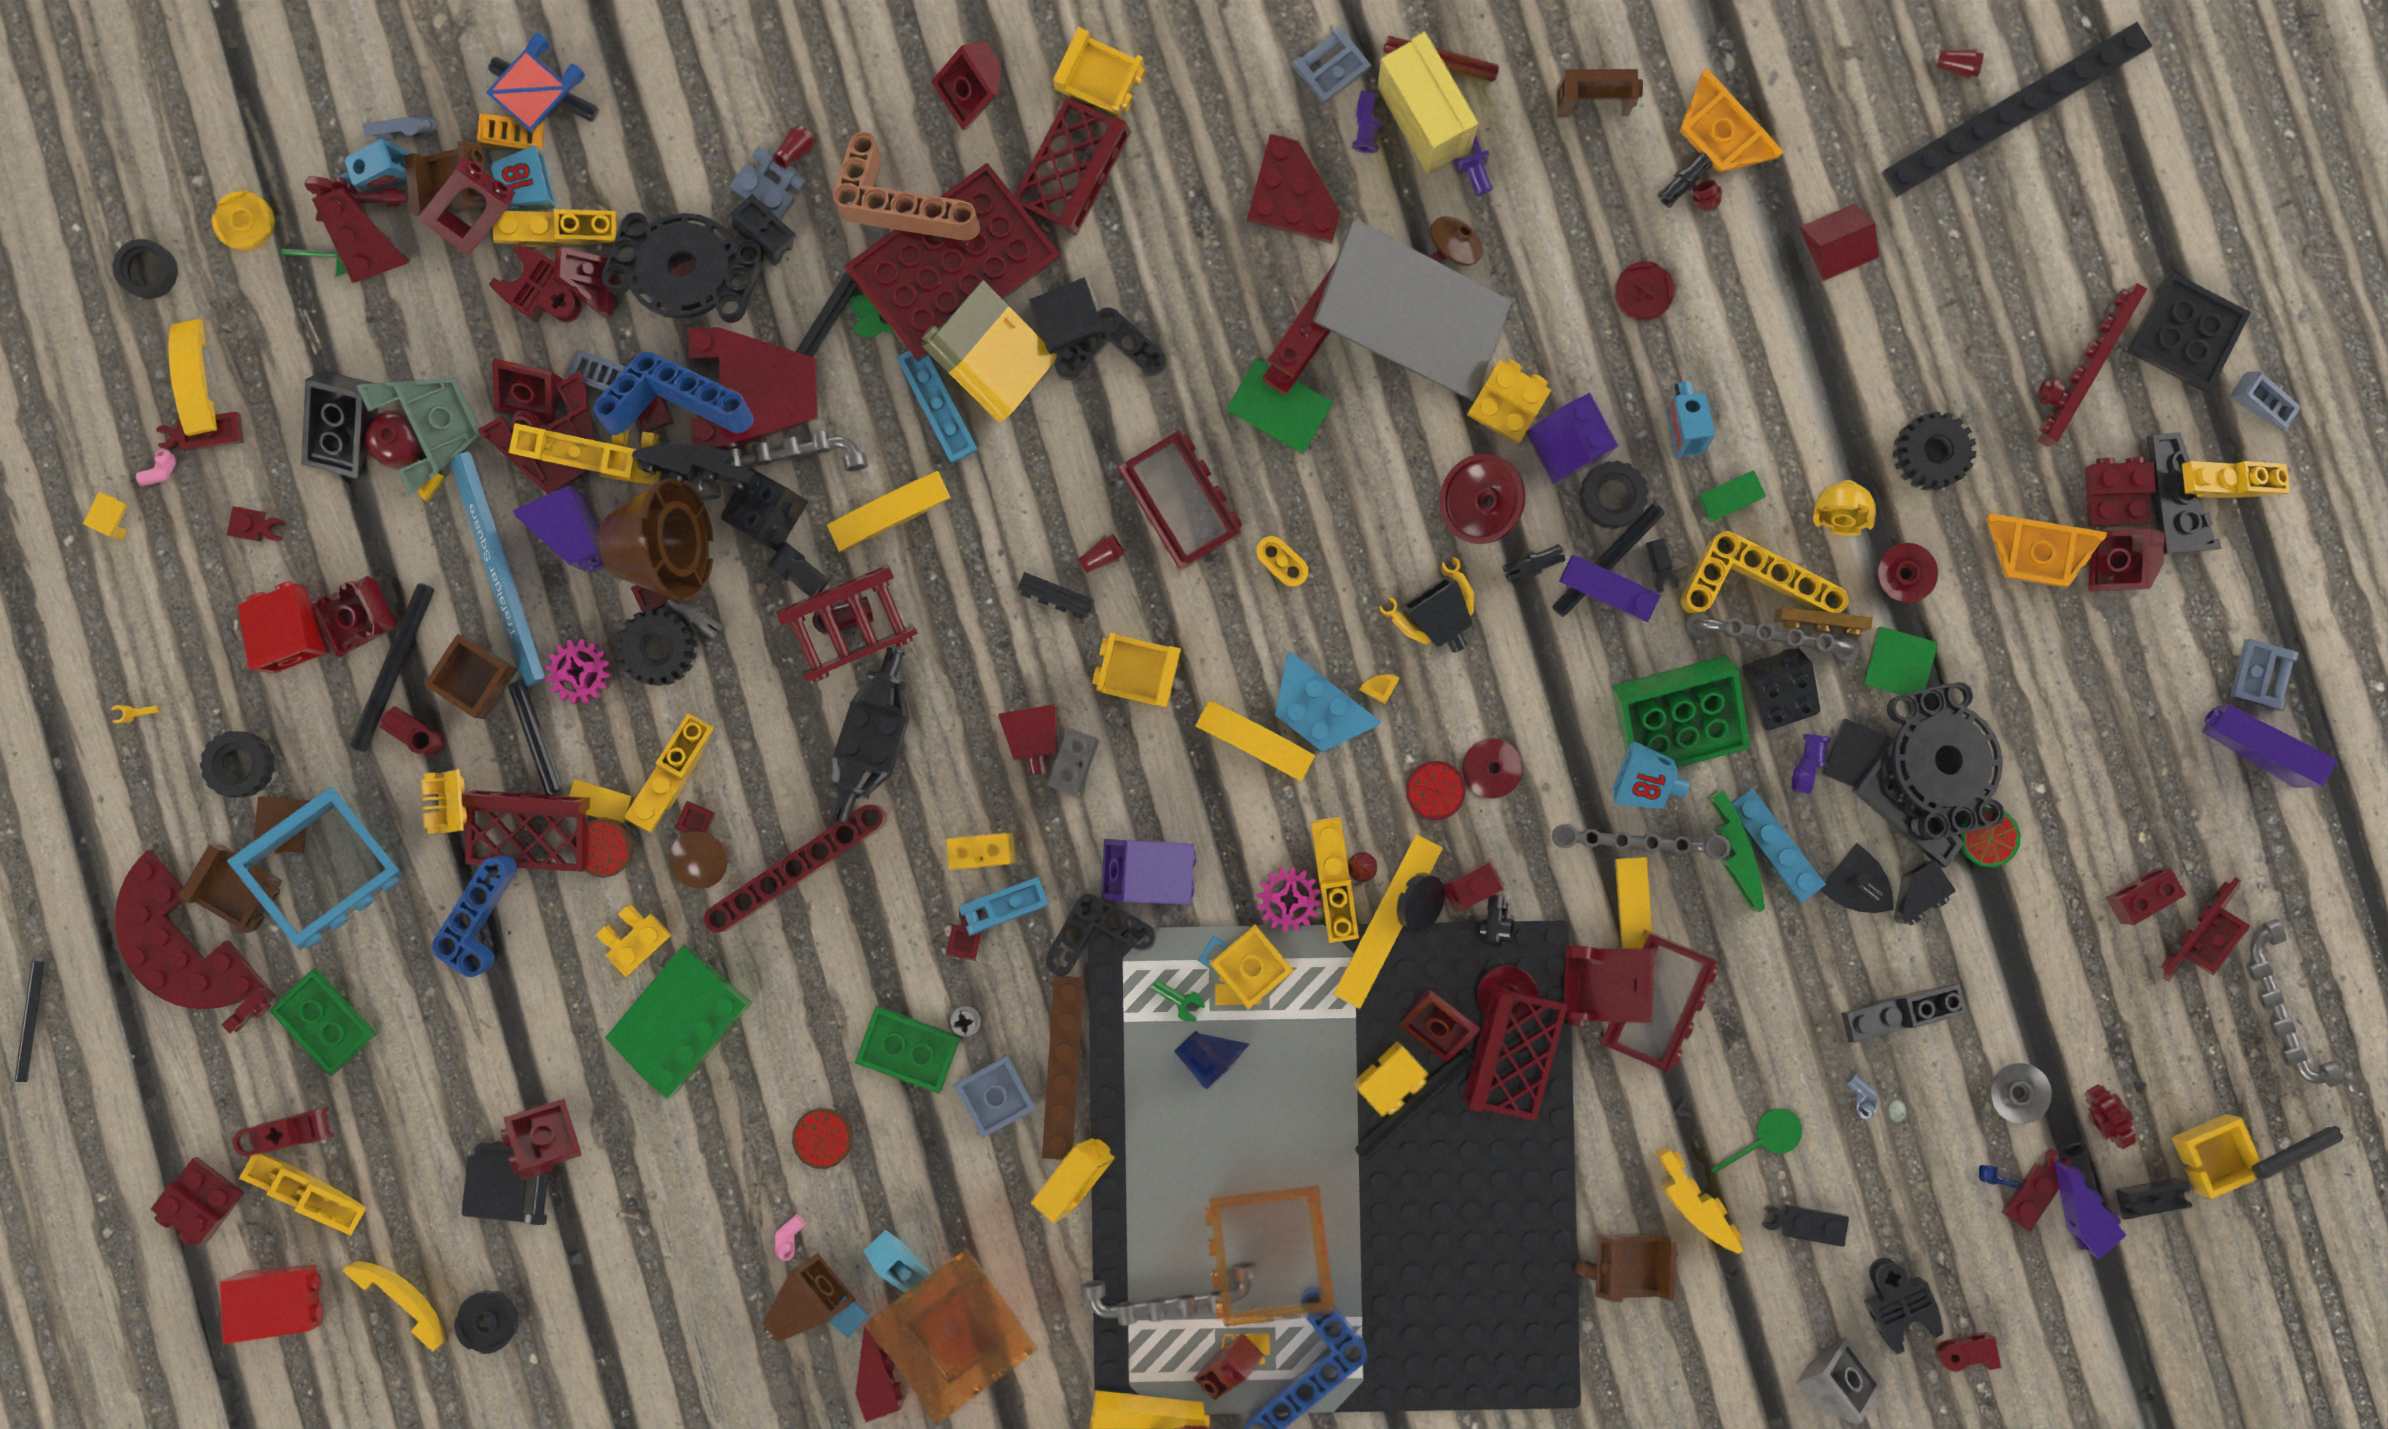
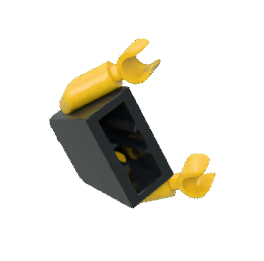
(1438, 612)

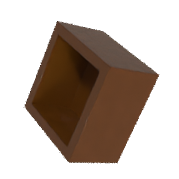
(470, 677)

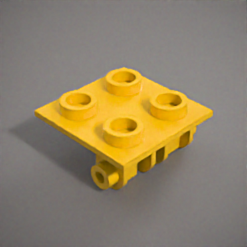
(451, 814)

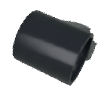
(792, 566)

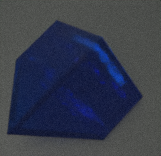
(1209, 1056)

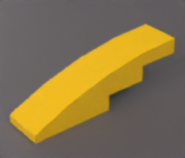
(889, 511)
(304, 1192)

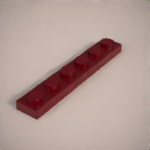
(2096, 355)

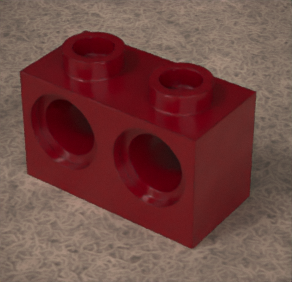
(2146, 896)

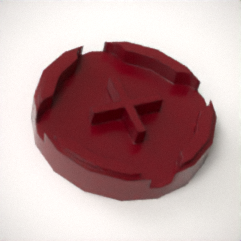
(1644, 291)

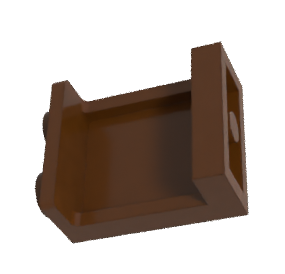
(1598, 85)
(429, 173)
(224, 893)
(1635, 1266)

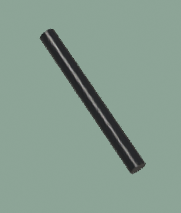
(29, 1021)

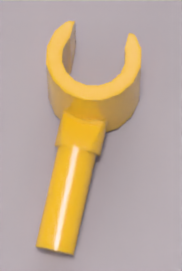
(130, 713)

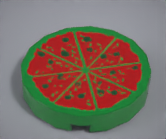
(1991, 845)

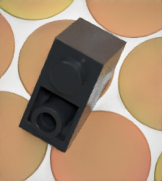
(1920, 890)

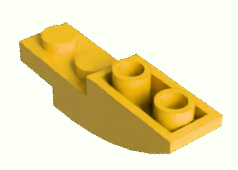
(556, 228)
(2235, 480)
(670, 774)
(1334, 879)
(1702, 1211)

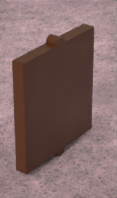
(272, 812)

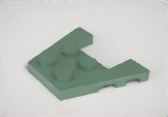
(437, 417)

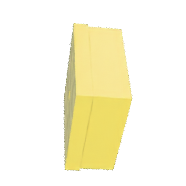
(1427, 103)

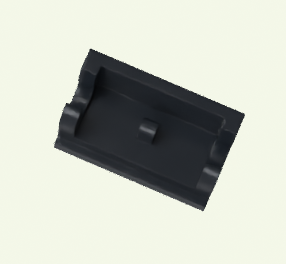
(759, 224)
(2153, 1198)

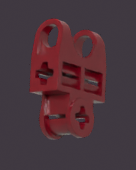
(537, 289)
(285, 1132)

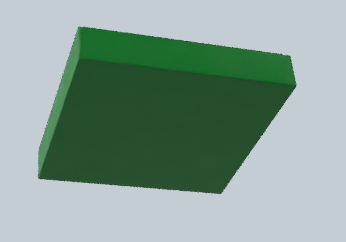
(1899, 662)

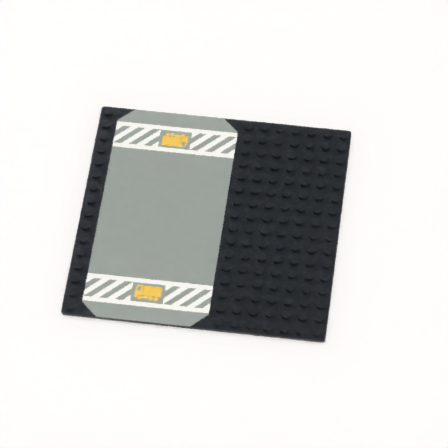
(1438, 1247)

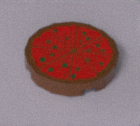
(607, 847)
(822, 1138)

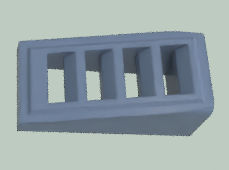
(579, 355)
(2250, 389)

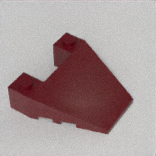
(770, 378)

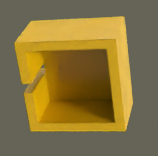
(1392, 1080)
(2218, 1155)

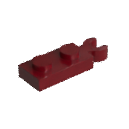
(228, 432)
(2035, 1192)

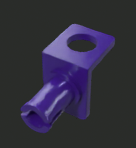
(1475, 168)

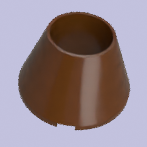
(660, 540)

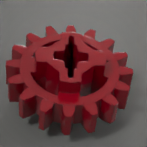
(2110, 1116)

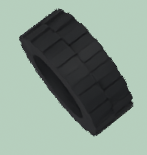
(1613, 517)
(214, 757)

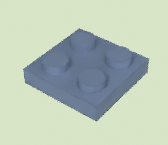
(995, 1096)

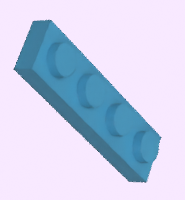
(938, 406)
(1777, 846)

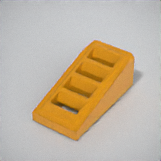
(484, 138)

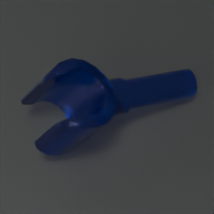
(1990, 1175)

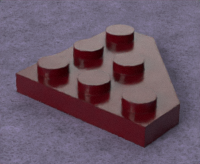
(1292, 193)

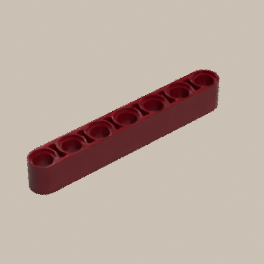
(781, 872)

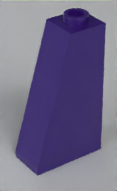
(2269, 747)

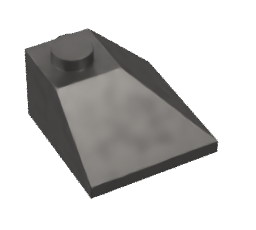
(1840, 1382)

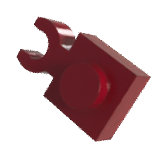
(251, 525)
(960, 943)
(254, 1006)

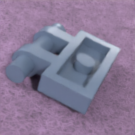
(755, 182)

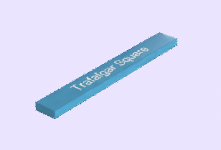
(497, 569)

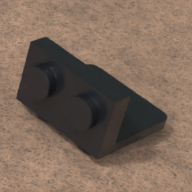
(765, 513)
(1783, 688)

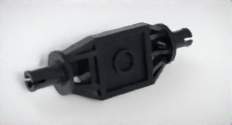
(870, 736)

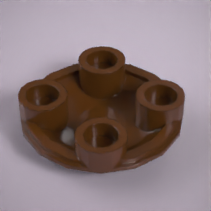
(698, 859)

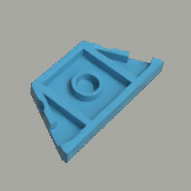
(1318, 708)

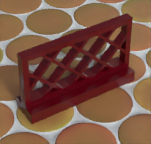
(1095, 171)
(532, 805)
(1490, 1045)

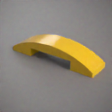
(189, 377)
(572, 451)
(1255, 740)
(429, 1327)

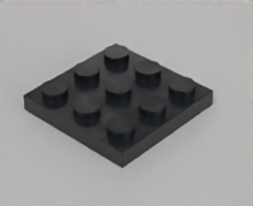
(2189, 332)

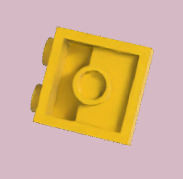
(1509, 400)

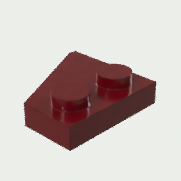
(583, 277)

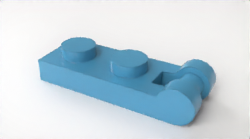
(1004, 905)

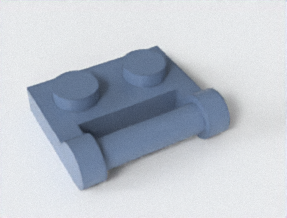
(1335, 73)
(396, 128)
(2255, 672)

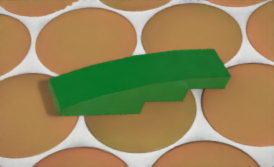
(1741, 860)

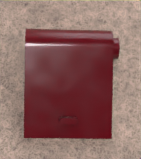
(1608, 985)

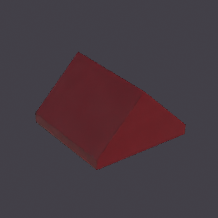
(1841, 241)
(525, 388)
(1438, 1025)

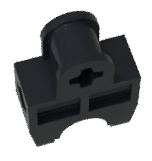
(1900, 1303)

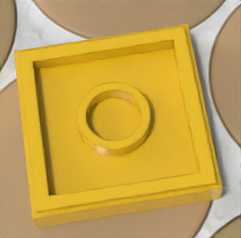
(1251, 966)

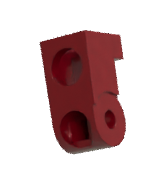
(1968, 1350)

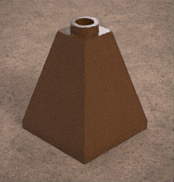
(806, 1300)

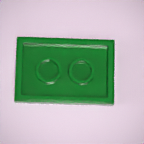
(1287, 419)
(323, 1022)
(907, 1049)

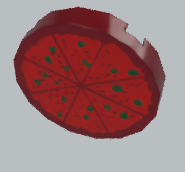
(1435, 790)

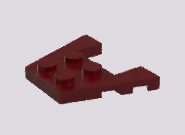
(577, 423)

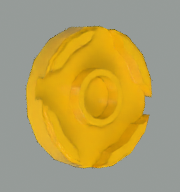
(243, 220)

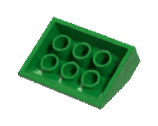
(1685, 711)
(677, 1022)

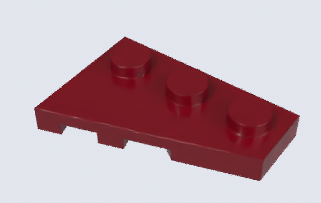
(357, 239)

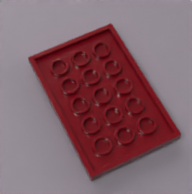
(925, 277)

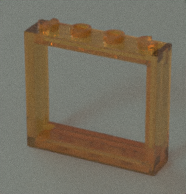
(1220, 1277)

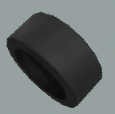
(128, 253)

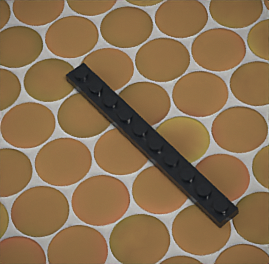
(2017, 109)

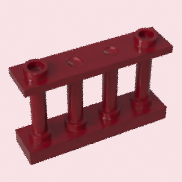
(1297, 345)
(822, 605)

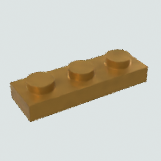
(1823, 621)

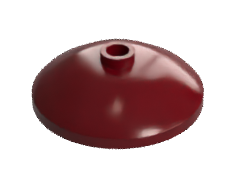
(1466, 497)

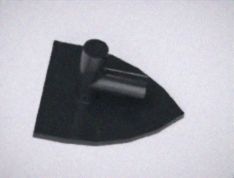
(1859, 883)

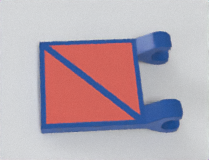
(530, 88)

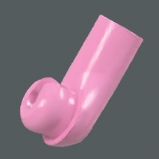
(162, 469)
(785, 1238)

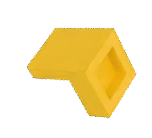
(106, 515)

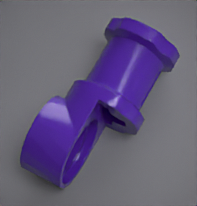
(1368, 125)
(1813, 757)

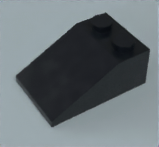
(335, 424)

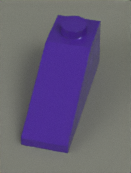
(1610, 588)

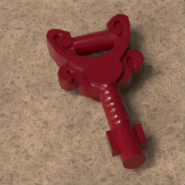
(321, 185)

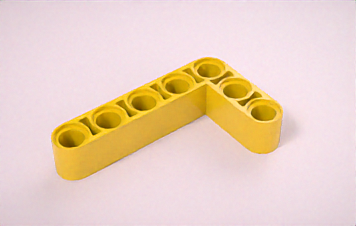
(1761, 573)

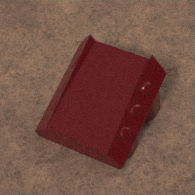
(354, 615)

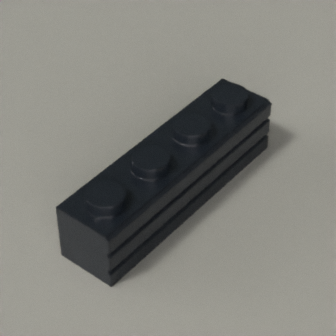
(1054, 594)

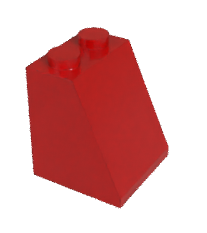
(280, 629)
(270, 1303)

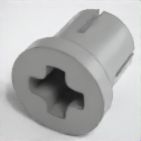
(969, 1013)

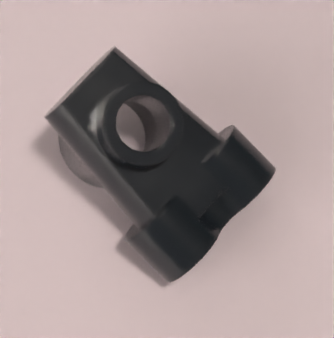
(1497, 926)

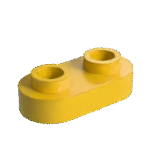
(1282, 561)

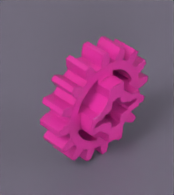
(582, 683)
(1302, 901)

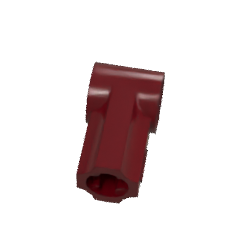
(844, 616)
(411, 731)

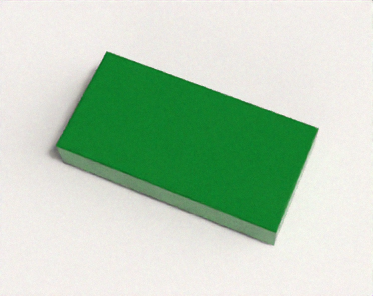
(1732, 496)

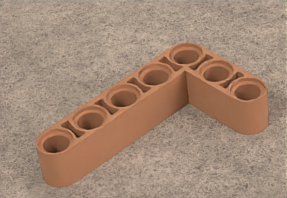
(894, 202)

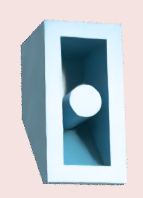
(895, 1262)

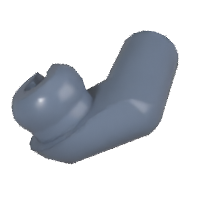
(1866, 1096)

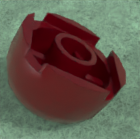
(393, 440)

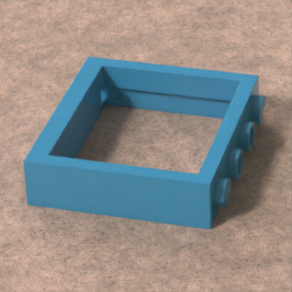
(289, 828)

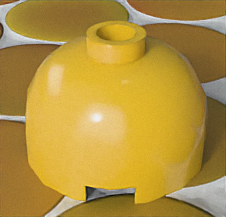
(1845, 508)

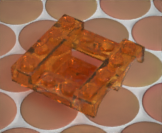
(985, 1351)

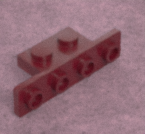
(2213, 938)

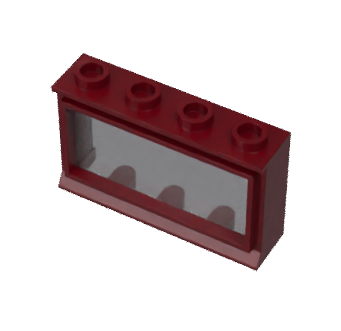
(1180, 500)
(1677, 994)

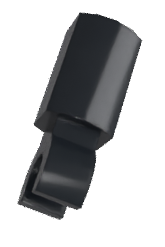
(1661, 563)

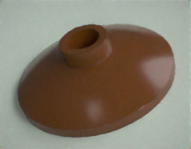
(1456, 240)

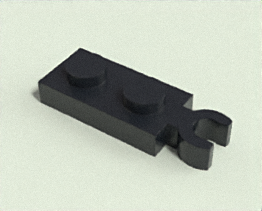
(1809, 1224)

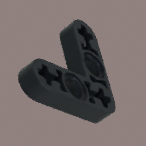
(1114, 336)
(1088, 925)

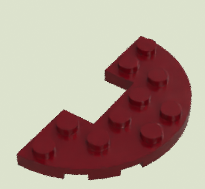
(163, 955)

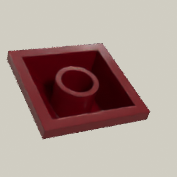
(969, 82)
(2127, 560)

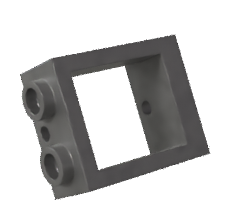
(1075, 748)

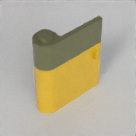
(989, 352)

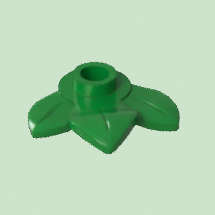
(870, 321)

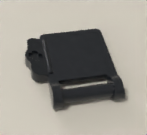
(496, 1192)

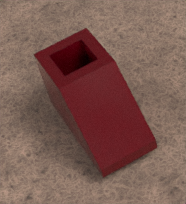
(1229, 1367)

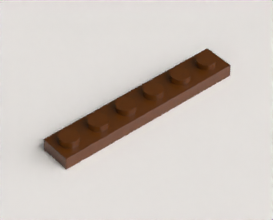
(1063, 1067)

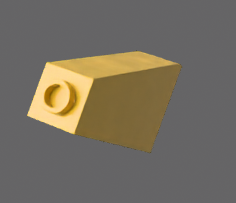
(1144, 1412)

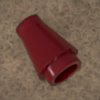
(1961, 62)
(794, 146)
(1102, 553)

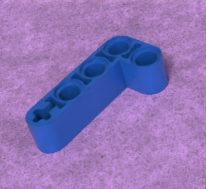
(478, 911)

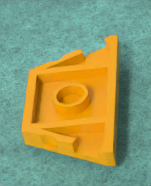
(1724, 129)
(2041, 550)

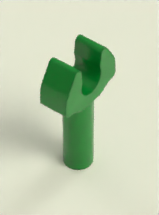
(1178, 999)

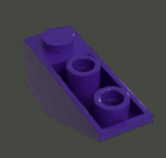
(2084, 1215)

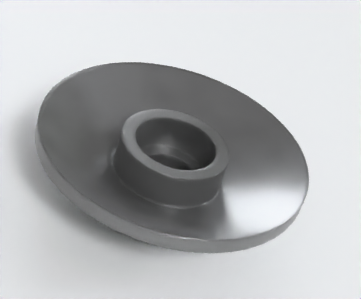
(2034, 1096)

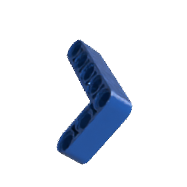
(653, 376)
(1312, 1375)

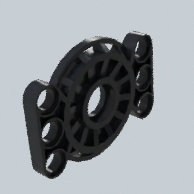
(689, 295)
(1916, 768)

